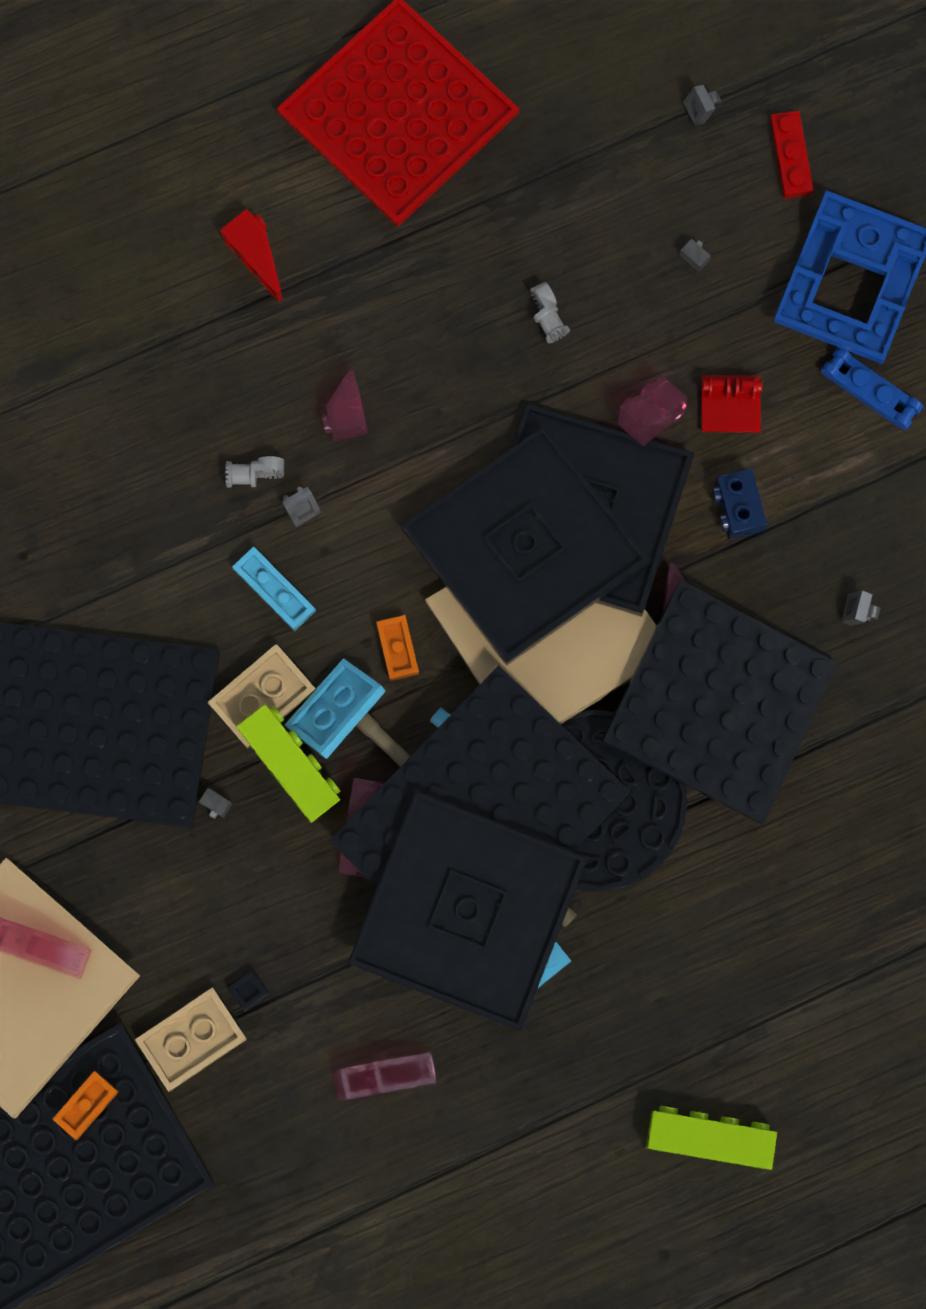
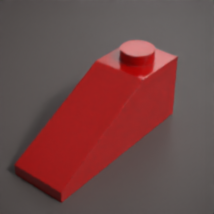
(249, 242)

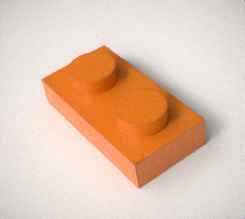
(397, 648)
(85, 1105)

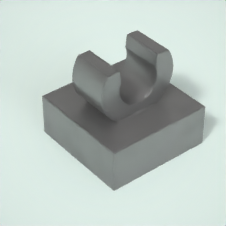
(701, 104)
(301, 506)
(859, 609)

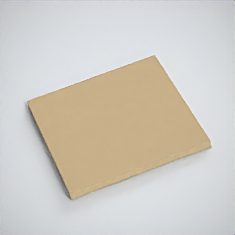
(567, 668)
(41, 1009)

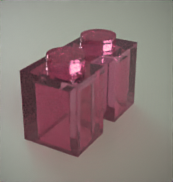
(652, 411)

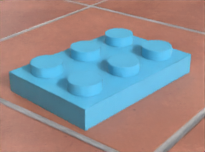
(335, 708)

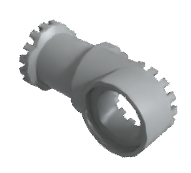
(548, 314)
(248, 473)

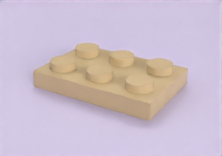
(268, 681)
(190, 1039)

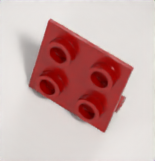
(731, 403)

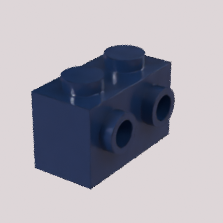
(739, 504)

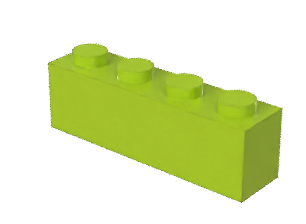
(288, 763)
(711, 1139)

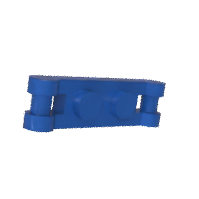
(871, 389)

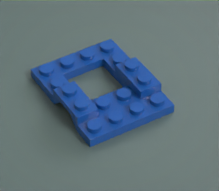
(866, 240)

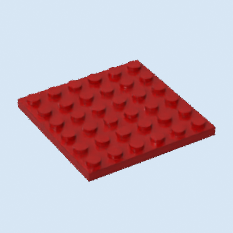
(398, 111)

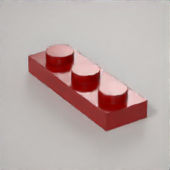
(791, 154)

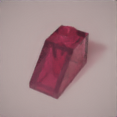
(345, 411)

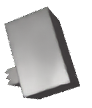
(695, 254)
(215, 803)

